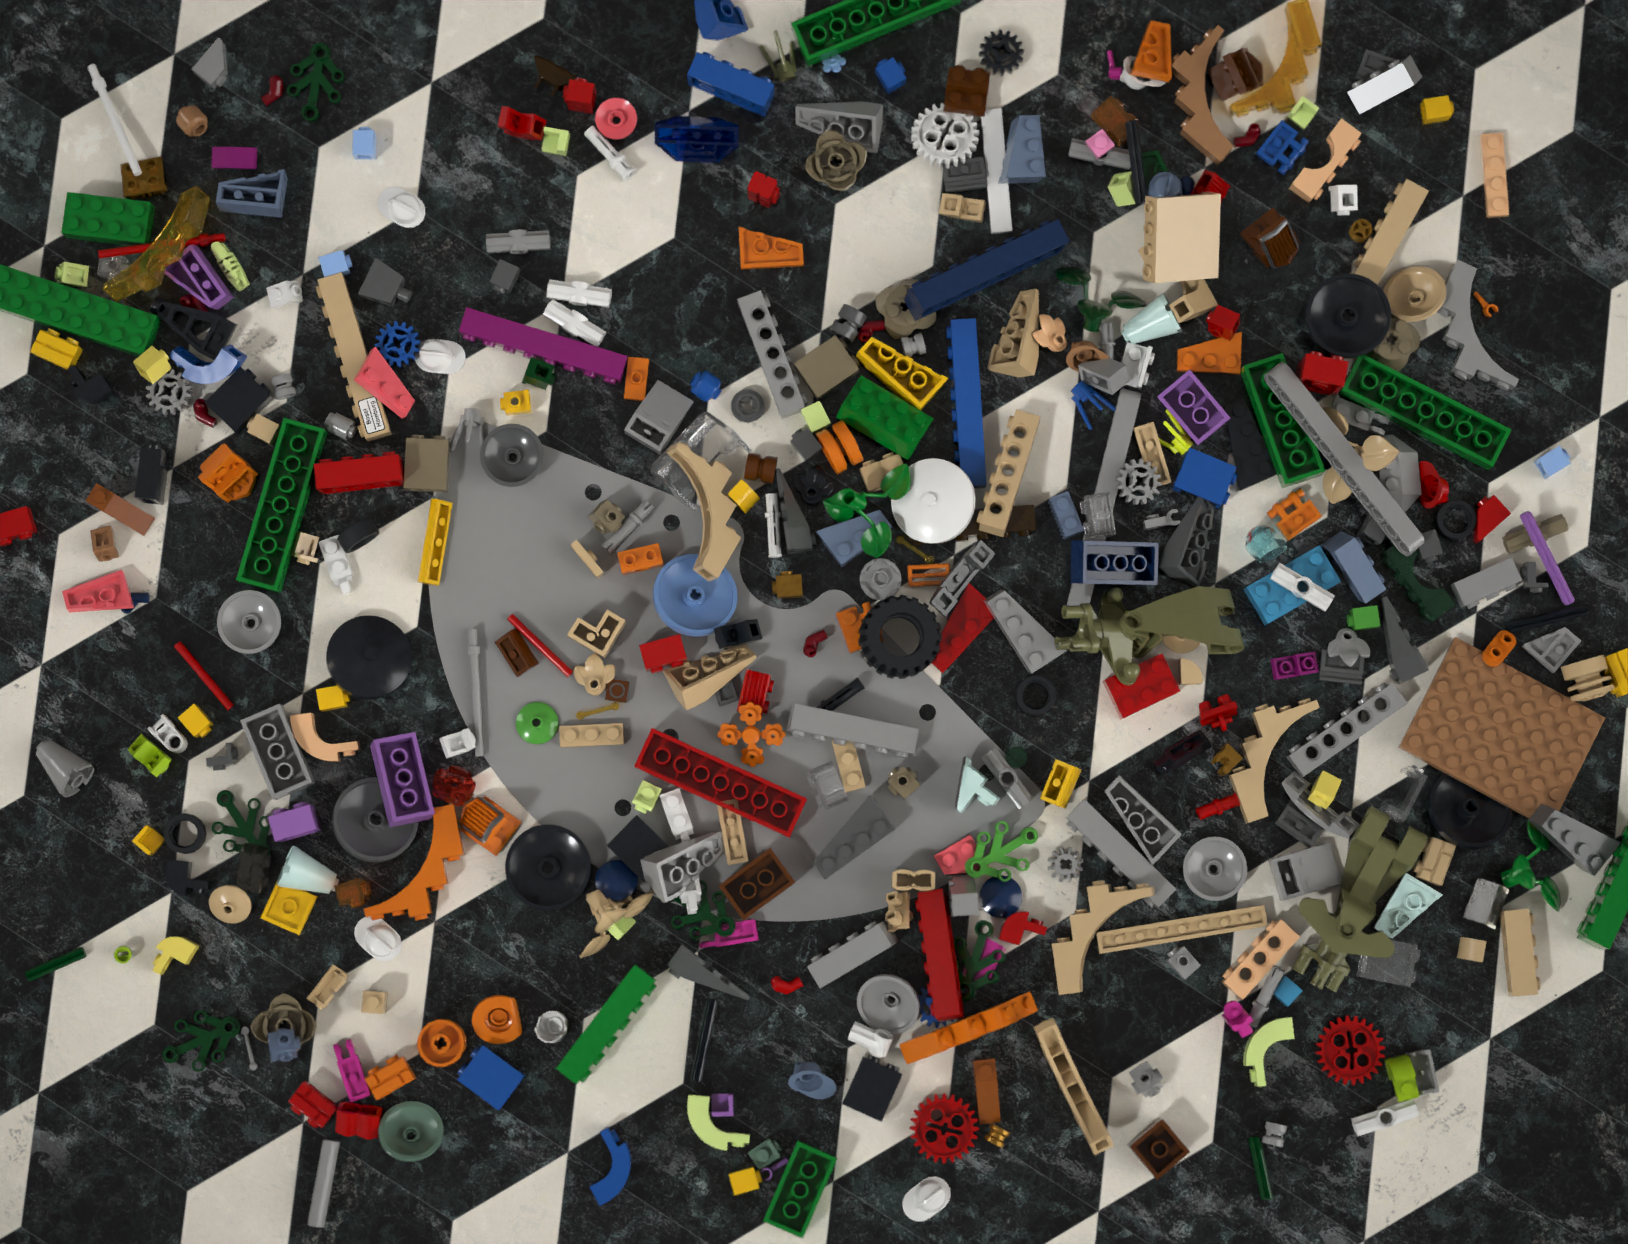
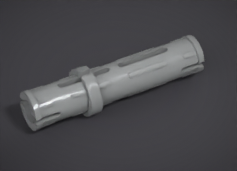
(628, 526)
(1260, 1005)

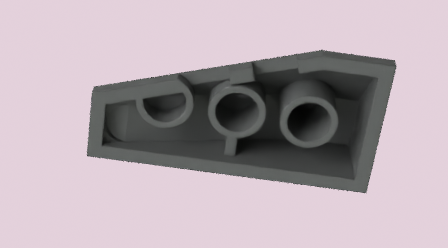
(795, 526)
(1185, 550)
(693, 968)

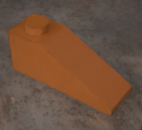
(120, 509)
(986, 1090)

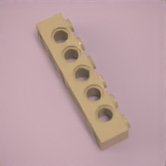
(997, 523)

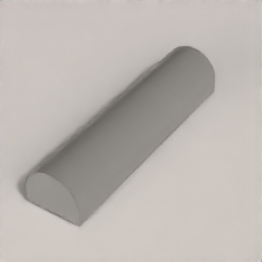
(323, 1183)

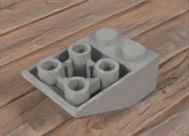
(658, 417)
(1304, 871)

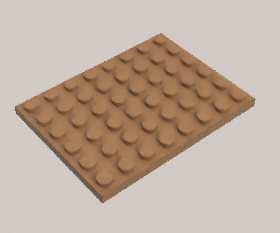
(1501, 731)

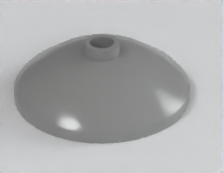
(234, 619)
(1229, 863)
(881, 1011)

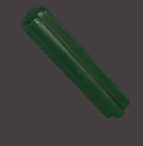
(55, 964)
(1260, 1168)

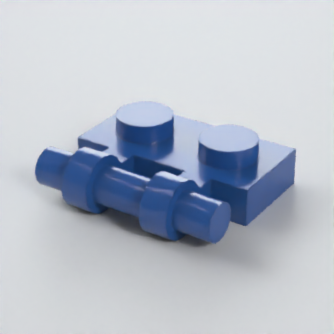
(1276, 144)

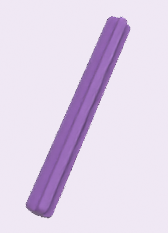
(1547, 558)

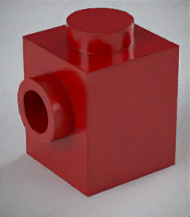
(1223, 322)

